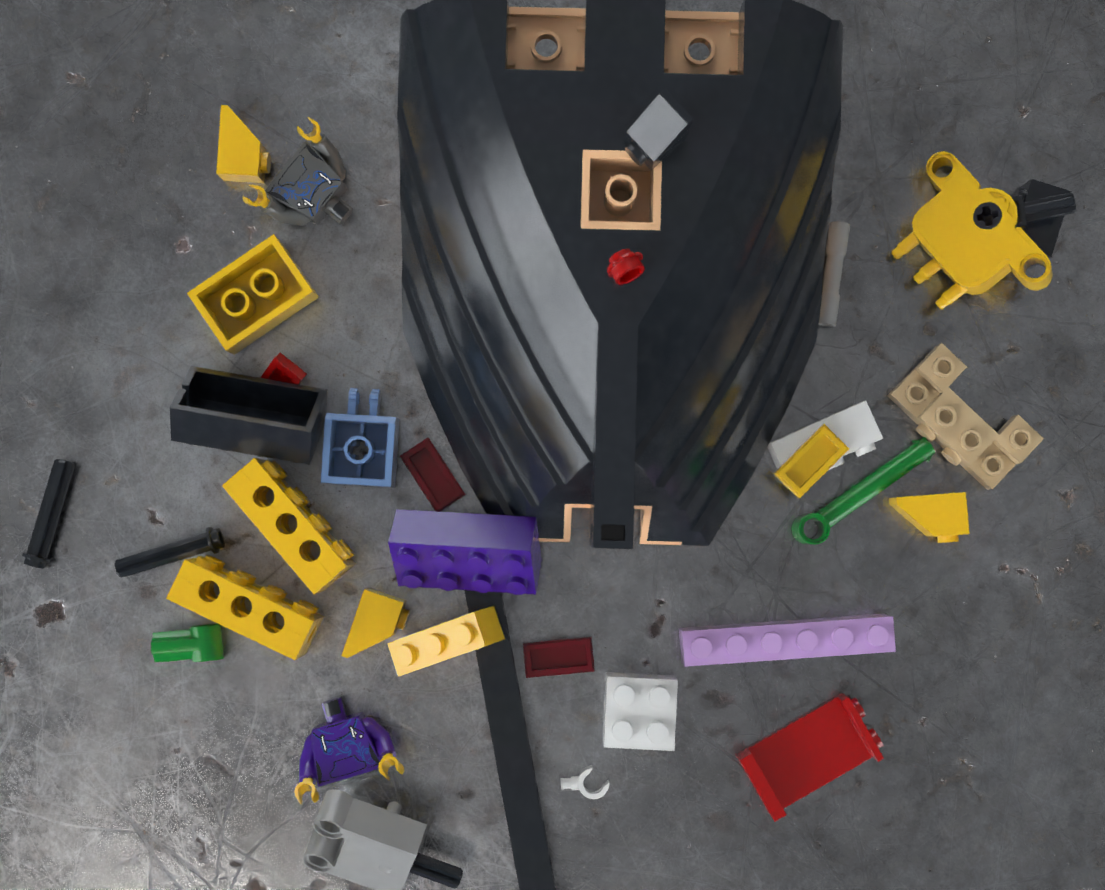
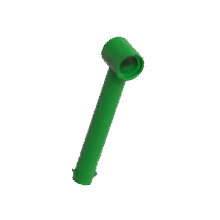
(863, 491)

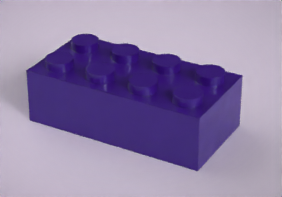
(466, 551)

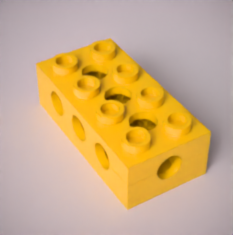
(250, 490)
(195, 591)

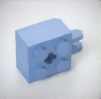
(346, 431)

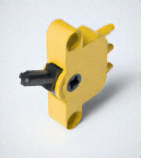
(966, 249)

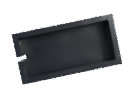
(248, 415)

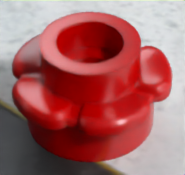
(625, 266)

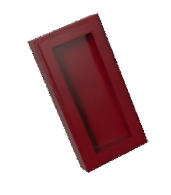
(432, 475)
(558, 657)

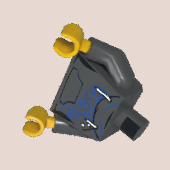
(307, 184)

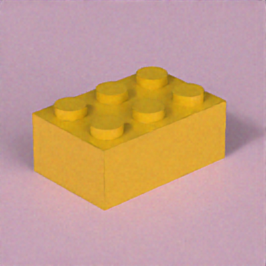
(252, 295)

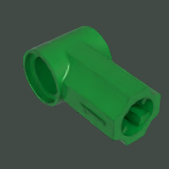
(198, 643)

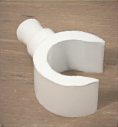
(576, 783)

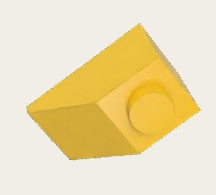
(240, 153)
(935, 514)
(375, 620)

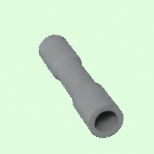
(835, 251)

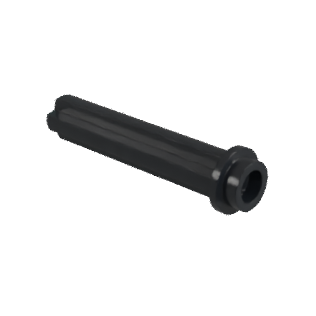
(49, 514)
(209, 541)

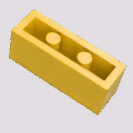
(446, 641)

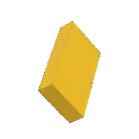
(811, 461)

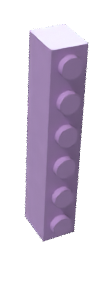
(787, 639)

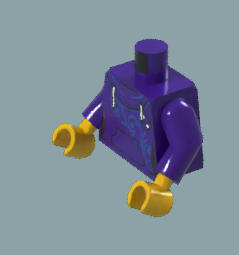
(343, 749)

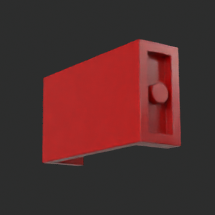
(809, 753)

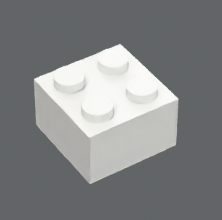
(640, 711)

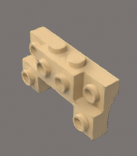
(958, 428)

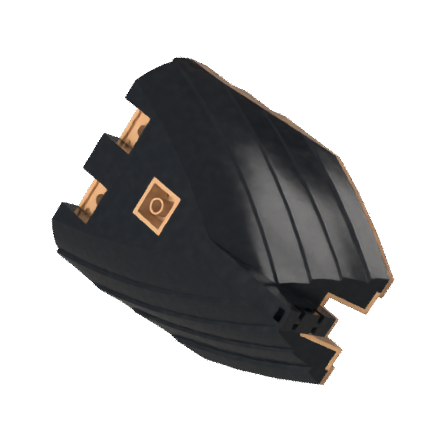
(525, 190)

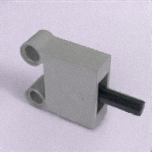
(371, 845)

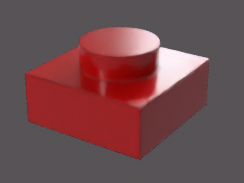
(284, 370)

